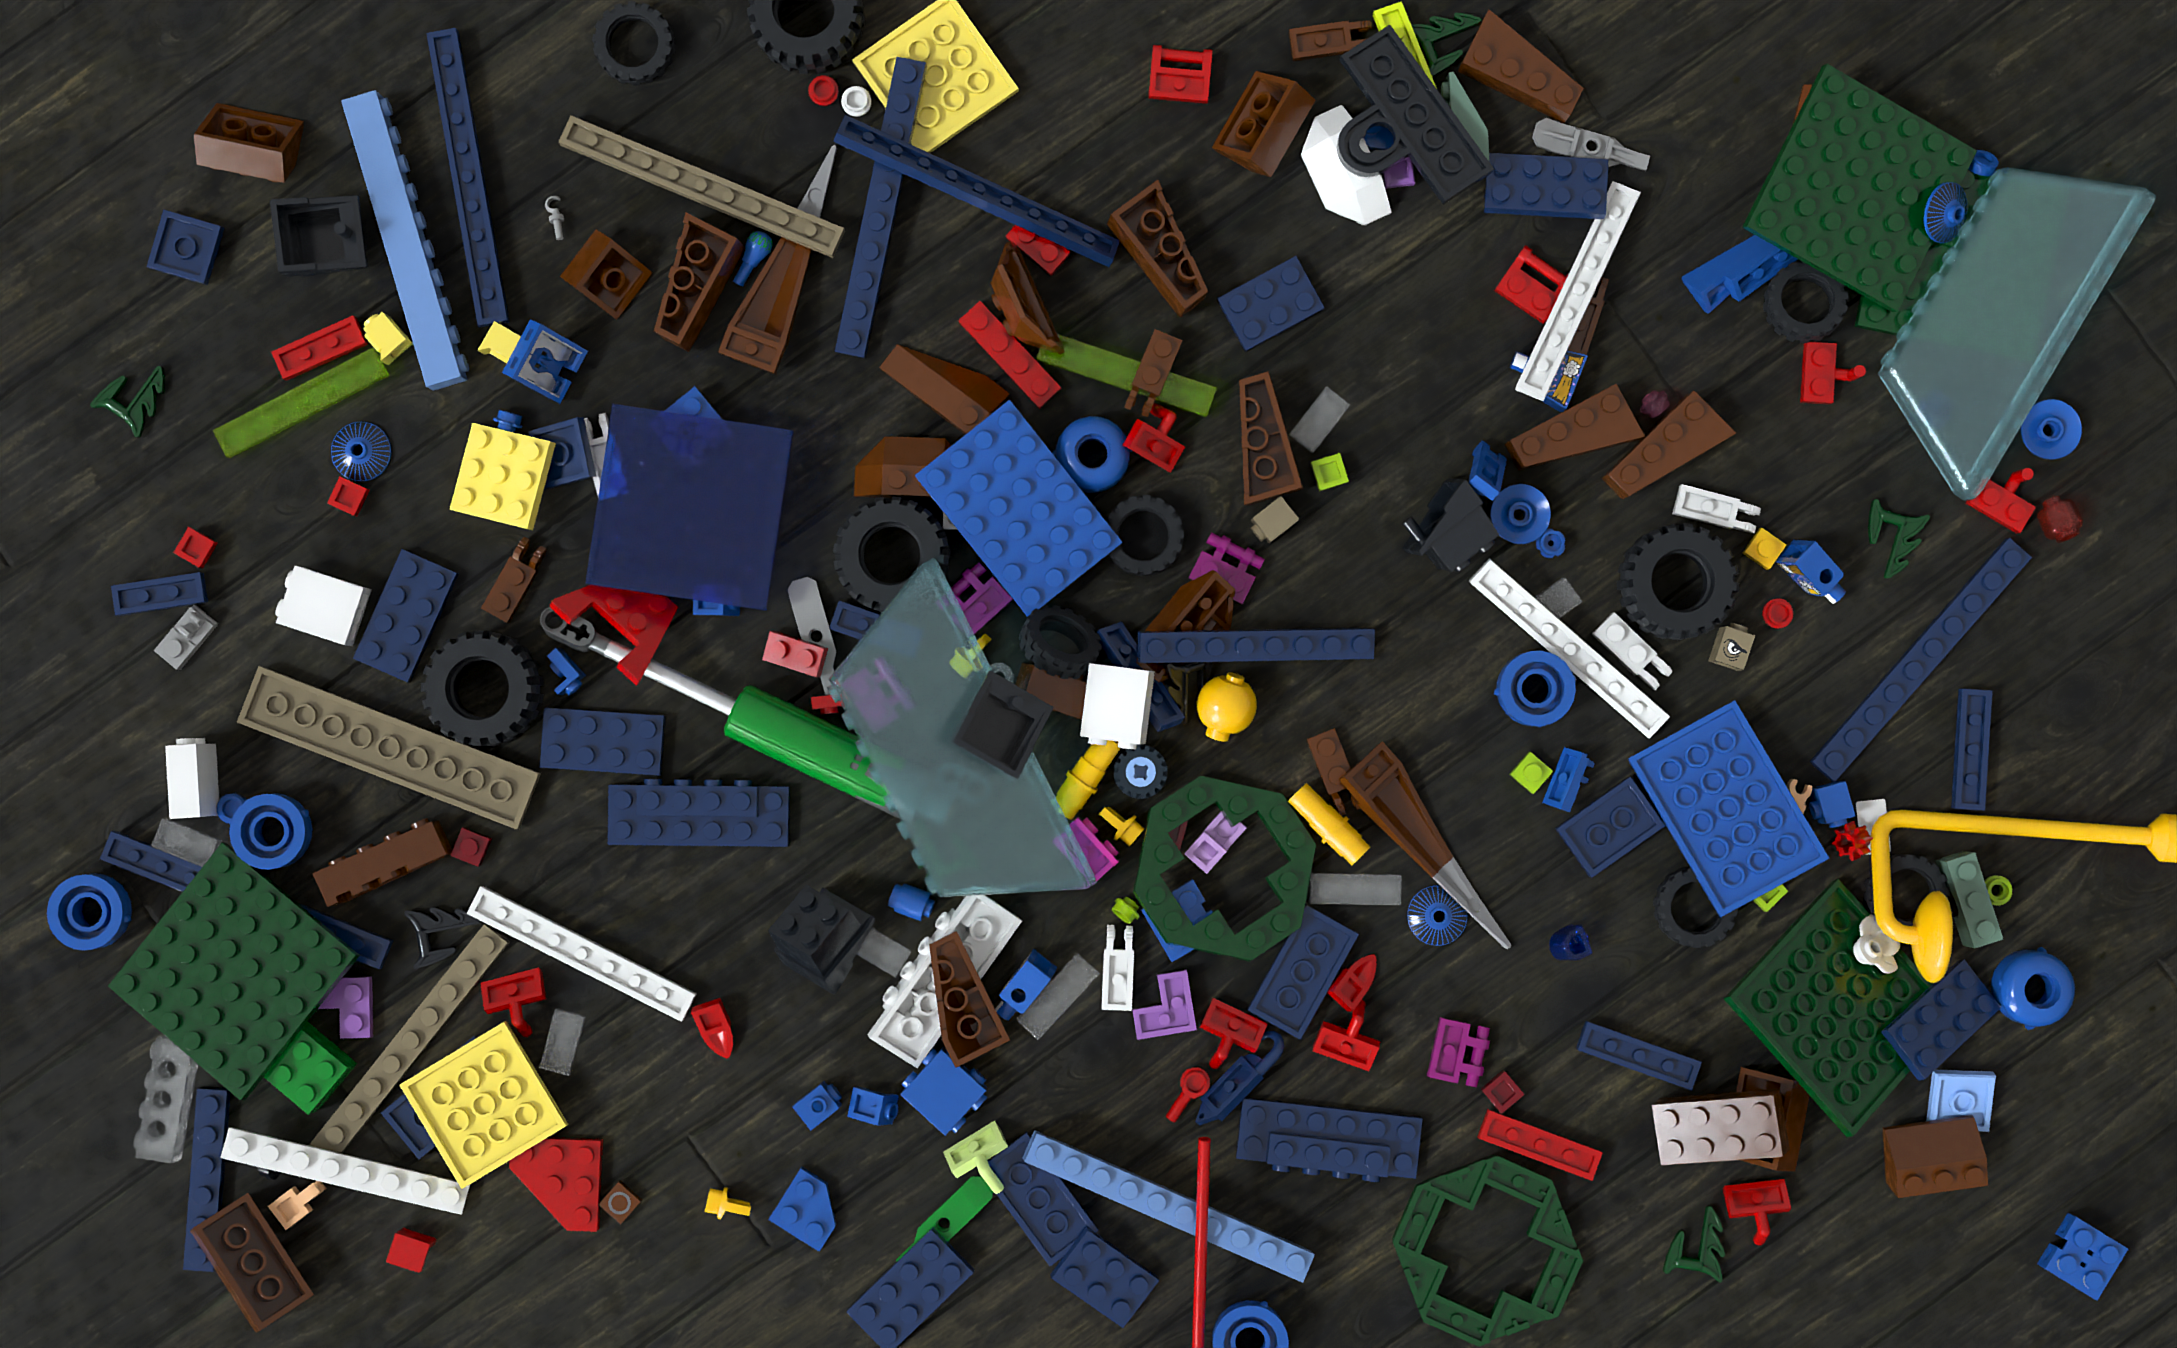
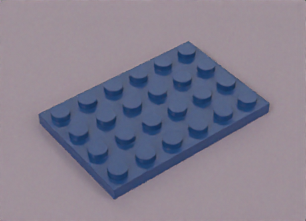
(1018, 508)
(1728, 809)

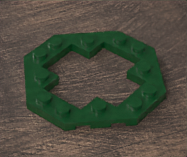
(1288, 882)
(1547, 1226)

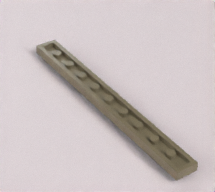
(702, 186)
(411, 1040)

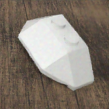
(1339, 189)

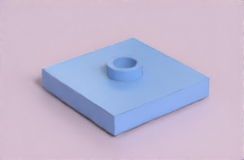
(1962, 1094)

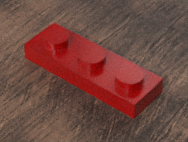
(319, 348)

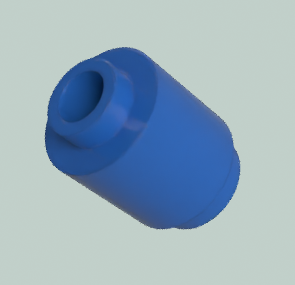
(911, 901)

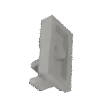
(186, 637)

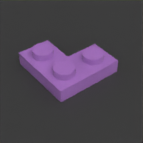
(355, 1004)
(1174, 1013)

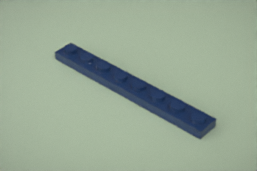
(1255, 645)

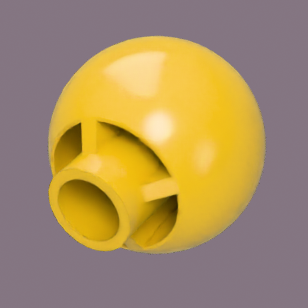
(1226, 706)

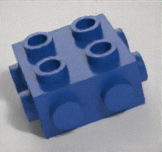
(943, 1091)

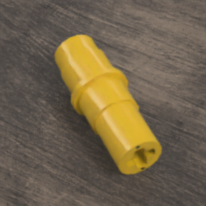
(1085, 777)
(1329, 824)

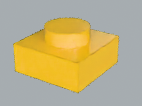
(1764, 548)

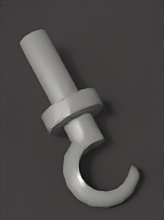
(555, 218)

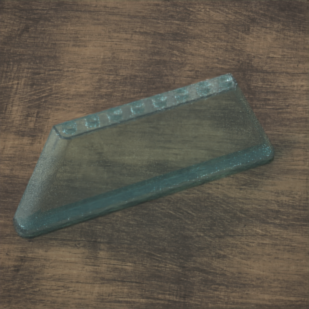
(2006, 313)
(965, 819)

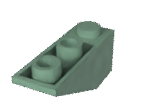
(1465, 111)

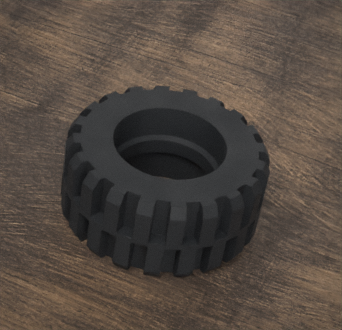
(807, 52)
(867, 521)
(1717, 576)
(443, 682)

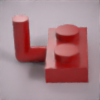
(1820, 373)
(1154, 443)
(2003, 504)
(512, 993)
(1232, 1027)
(1347, 1044)
(1757, 1200)

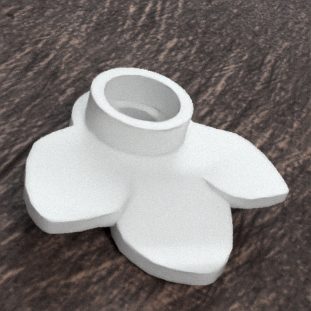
(1875, 946)

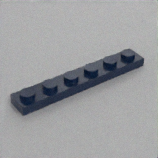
(206, 1169)

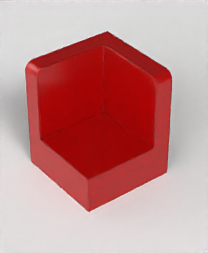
(410, 1249)

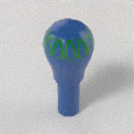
(756, 249)

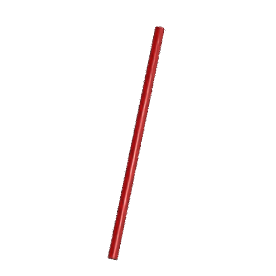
(1201, 1238)

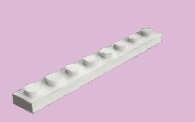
(1577, 293)
(1569, 647)
(581, 953)
(344, 1170)

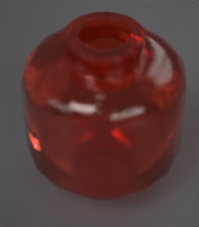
(2060, 519)

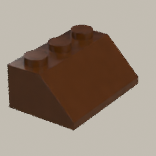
(1264, 123)
(248, 142)
(1795, 1107)
(1934, 1156)

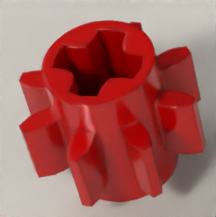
(1852, 841)

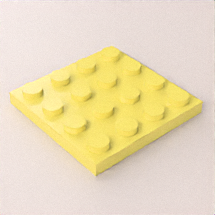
(960, 77)
(483, 1104)

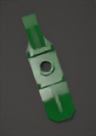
(957, 1209)

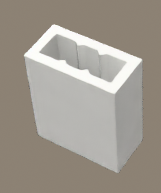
(322, 605)
(1117, 705)
(192, 778)

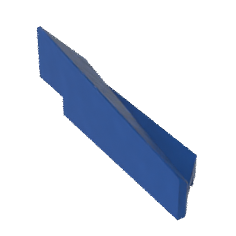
(1736, 272)

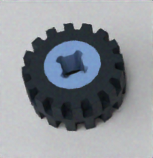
(1132, 766)

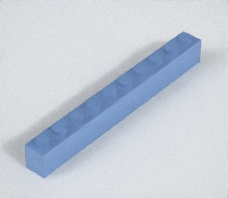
(404, 240)
(1166, 1205)

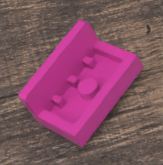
(1098, 854)

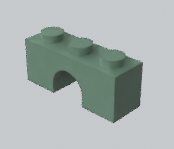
(1976, 915)

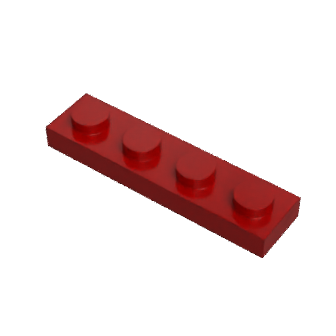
(1009, 355)
(1540, 1144)

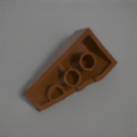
(948, 389)
(964, 1008)

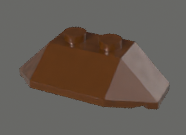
(1022, 303)
(892, 465)
(1197, 605)

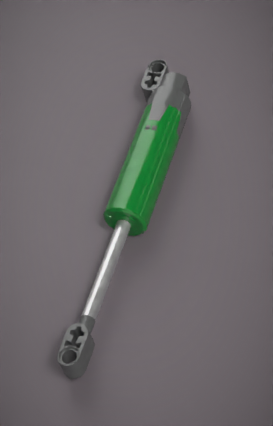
(755, 720)

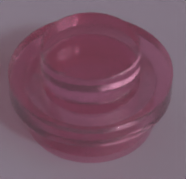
(1654, 403)

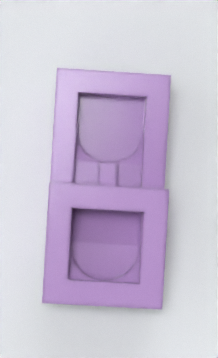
(1214, 842)

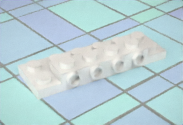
(911, 1015)

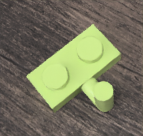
(975, 1152)

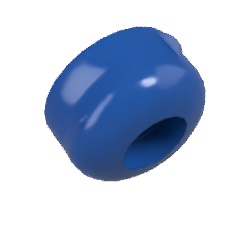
(1093, 429)
(1560, 688)
(247, 831)
(66, 914)
(2010, 981)
(1246, 1315)

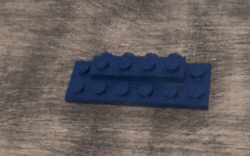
(698, 814)
(1329, 1139)

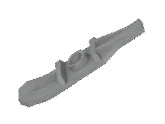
(1572, 142)
(811, 617)

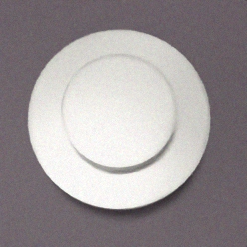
(856, 101)

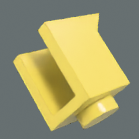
(386, 337)
(499, 342)

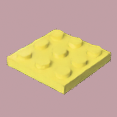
(502, 476)

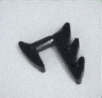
(1179, 676)
(426, 924)

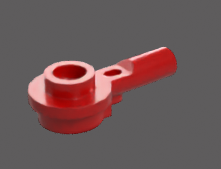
(1194, 1084)

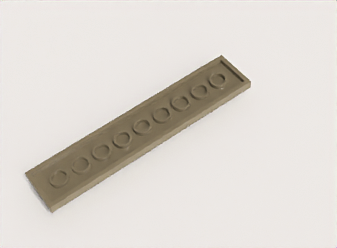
(388, 747)

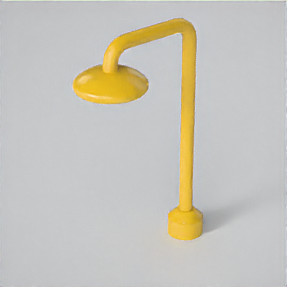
(1933, 925)

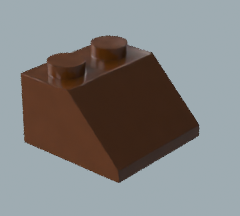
(606, 274)

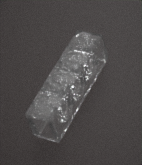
(148, 1141)

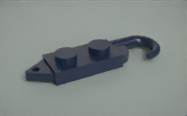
(1238, 1082)

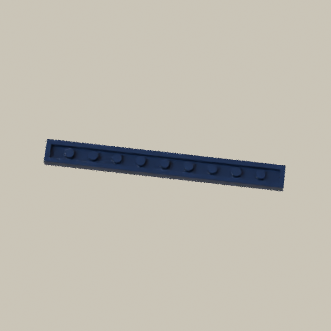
(468, 177)
(976, 190)
(879, 213)
(1920, 659)
(178, 873)

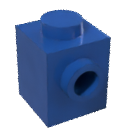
(1831, 804)
(818, 1104)

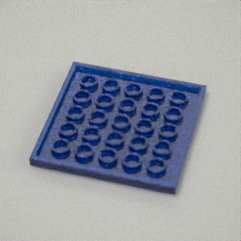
(689, 507)

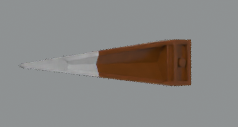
(767, 314)
(1394, 805)

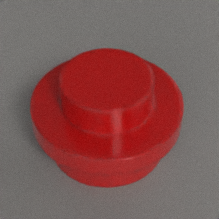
(823, 90)
(1777, 613)

